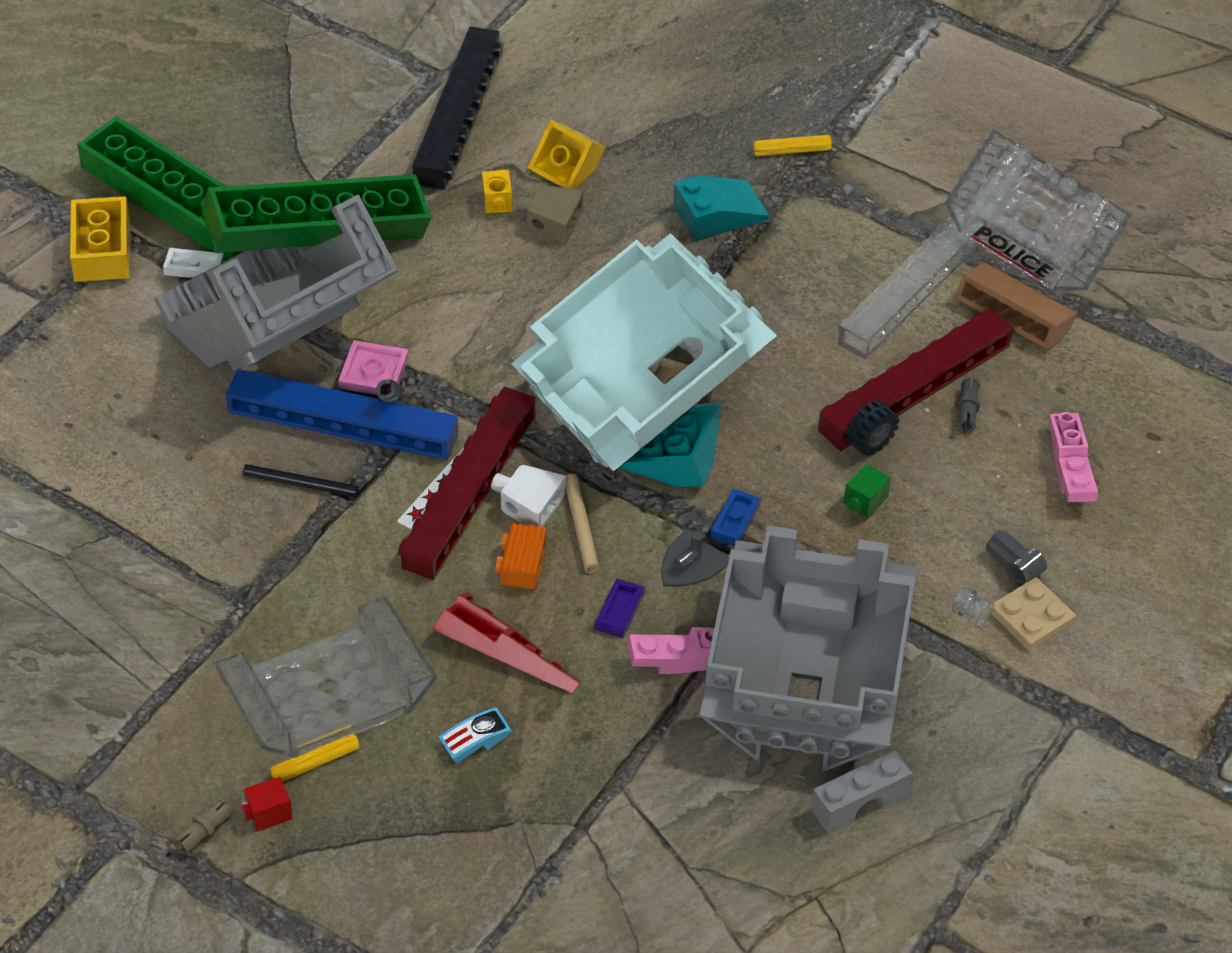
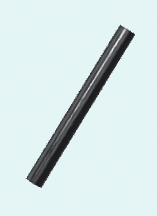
(300, 480)

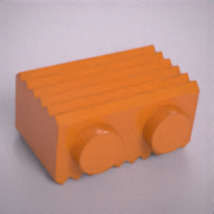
(522, 556)

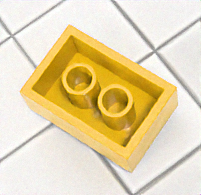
(100, 239)

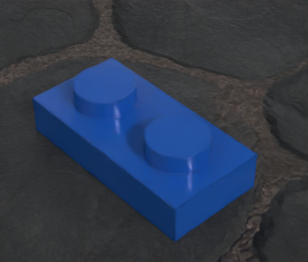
(735, 517)

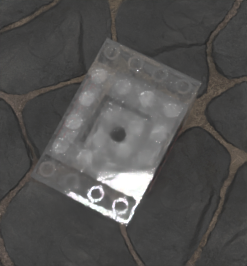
(1072, 222)

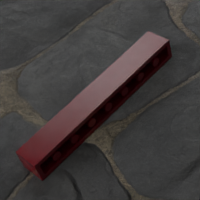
(921, 373)
(467, 483)

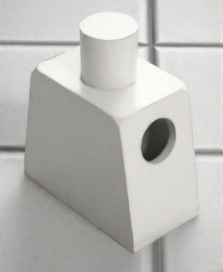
(530, 494)

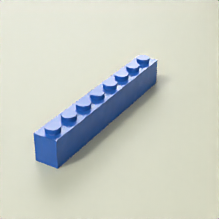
(342, 414)

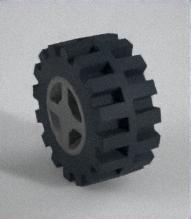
(872, 428)

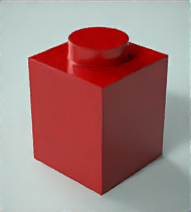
(267, 804)

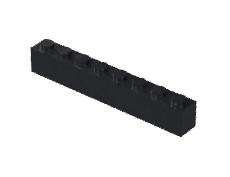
(457, 108)

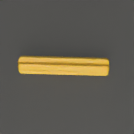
(792, 145)
(306, 762)

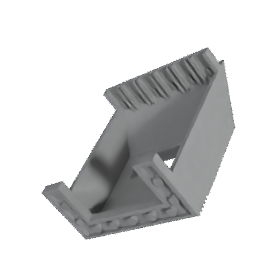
(277, 294)

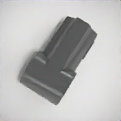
(1020, 563)

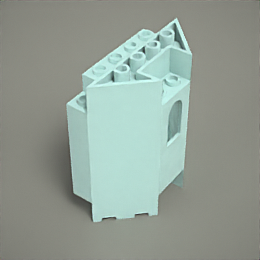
(617, 326)

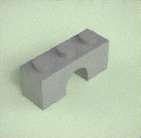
(841, 798)

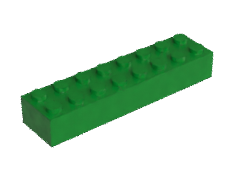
(150, 177)
(302, 213)

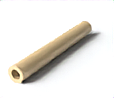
(581, 524)

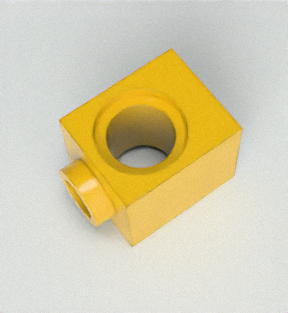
(497, 191)

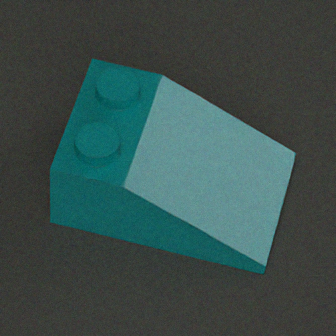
(716, 205)

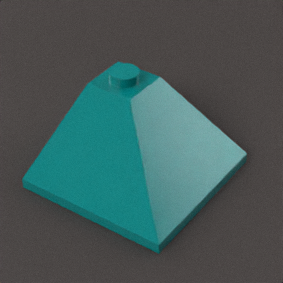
(683, 450)

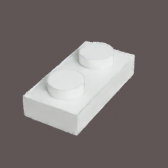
(190, 262)

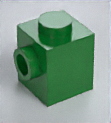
(867, 490)

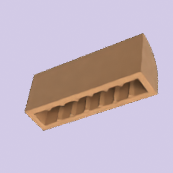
(1017, 304)

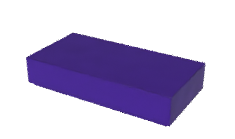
(619, 608)

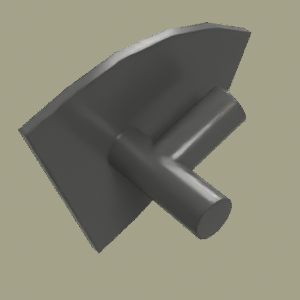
(691, 560)

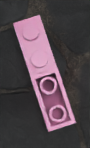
(1071, 458)
(671, 652)

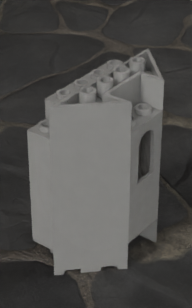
(815, 620)

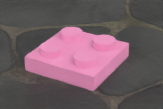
(369, 365)

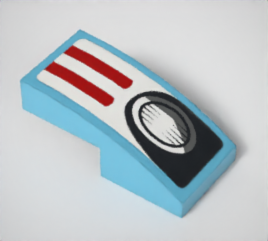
(477, 731)

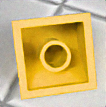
(565, 156)

